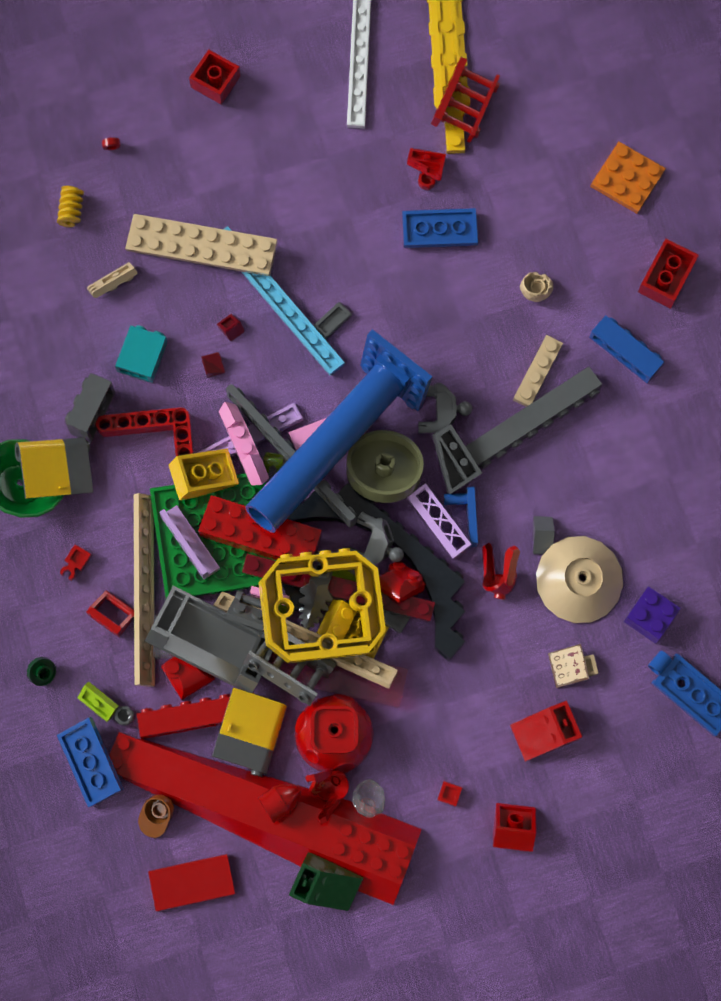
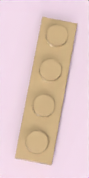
(538, 371)

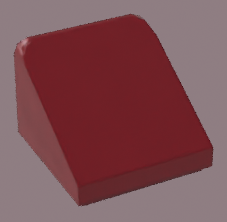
(231, 327)

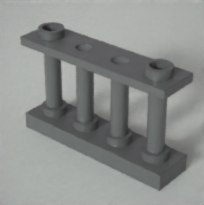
(288, 682)

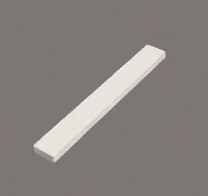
(358, 64)

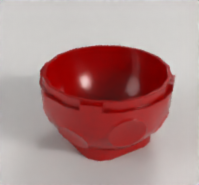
(329, 750)

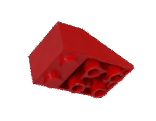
(546, 731)

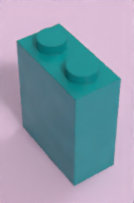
(141, 353)

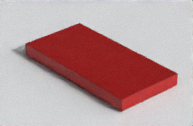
(191, 882)

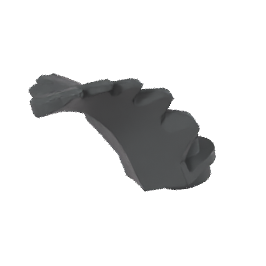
(316, 595)

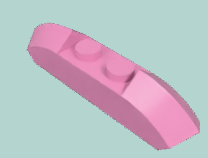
(243, 444)

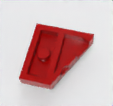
(427, 162)

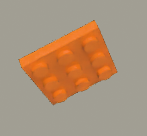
(627, 177)

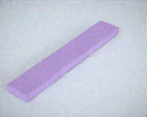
(281, 419)

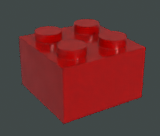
(214, 76)

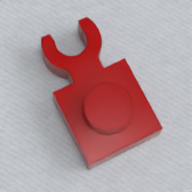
(76, 559)

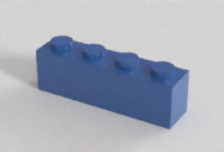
(626, 348)

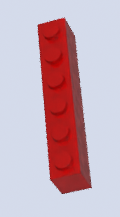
(182, 718)

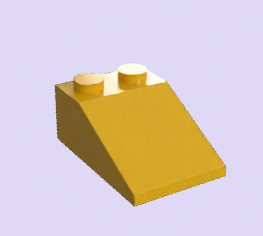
(202, 473)

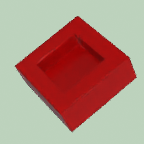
(449, 794)

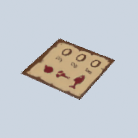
(568, 666)

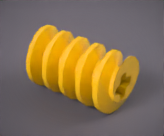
(69, 206)

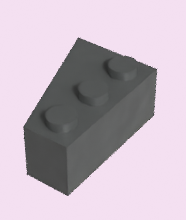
(454, 459)

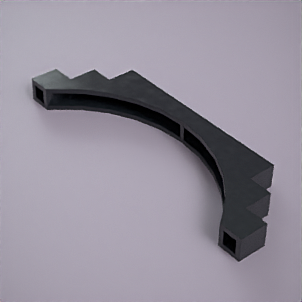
(439, 579)

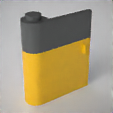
(55, 467)
(249, 731)

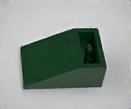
(325, 884)

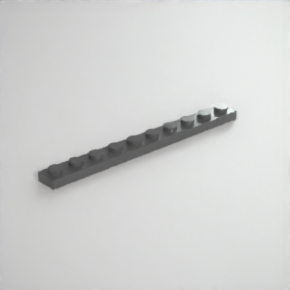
(285, 448)

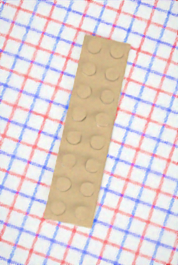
(201, 245)

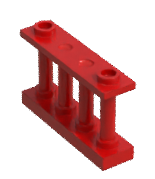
(448, 100)

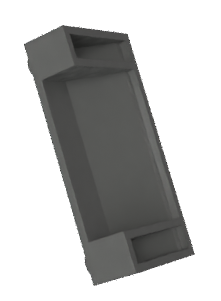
(207, 639)

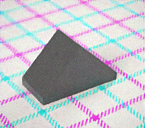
(542, 534)

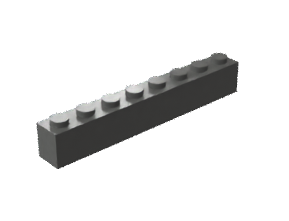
(533, 417)

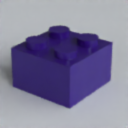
(652, 615)

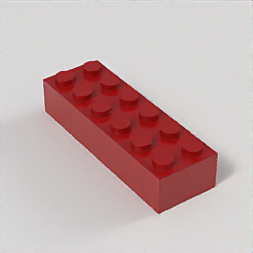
(233, 526)

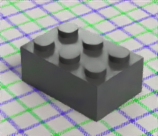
(89, 406)

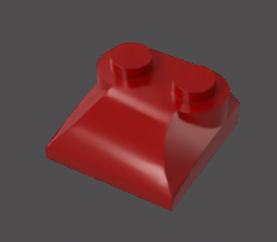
(401, 582)
(185, 677)

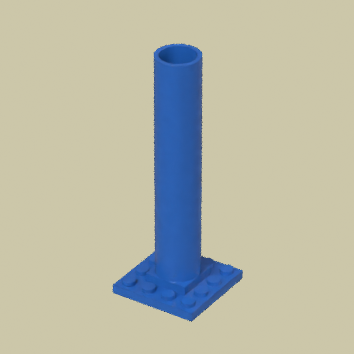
(388, 377)

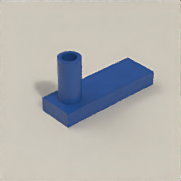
(466, 499)

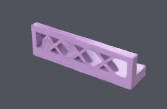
(437, 527)
(189, 542)

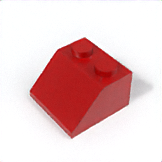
(514, 827)

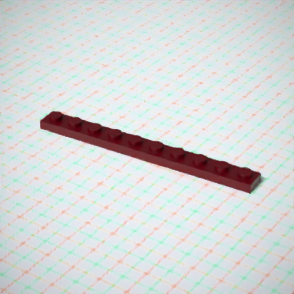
(343, 589)

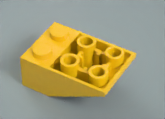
(345, 624)

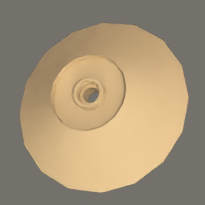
(564, 591)

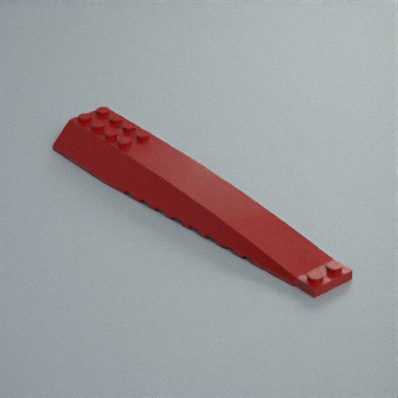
(228, 797)

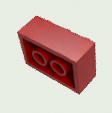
(668, 273)

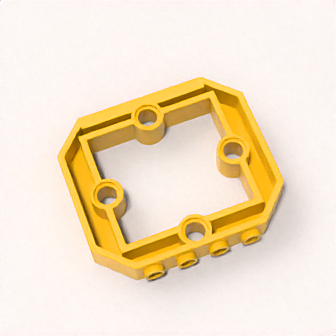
(367, 587)

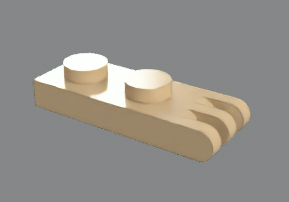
(112, 280)

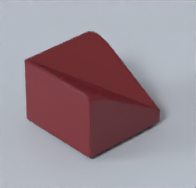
(212, 364)

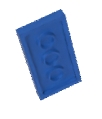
(439, 228)
(90, 762)

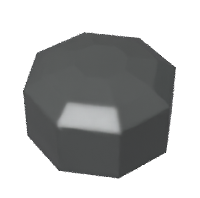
(124, 716)

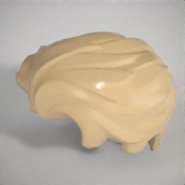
(536, 287)

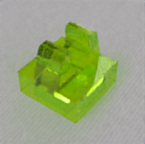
(273, 459)

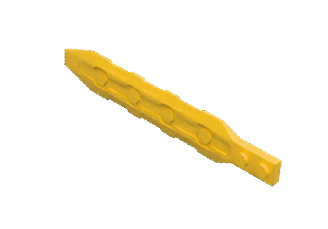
(448, 45)

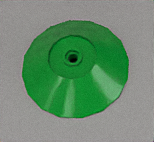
(11, 494)

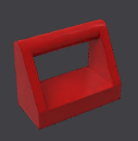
(106, 622)

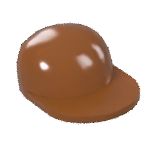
(155, 815)

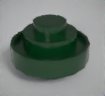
(41, 671)

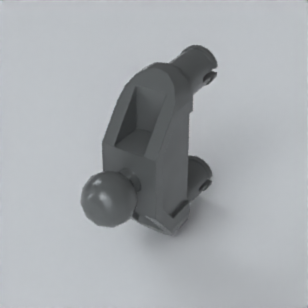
(445, 409)
(380, 541)

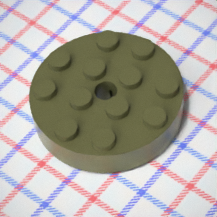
(384, 466)

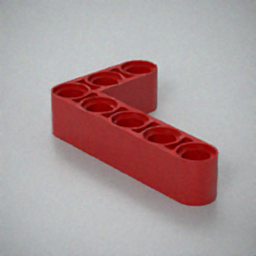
(152, 425)

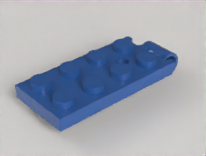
(699, 695)

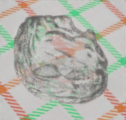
(369, 798)

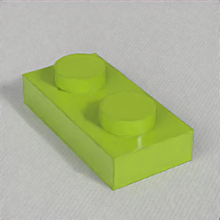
(98, 701)

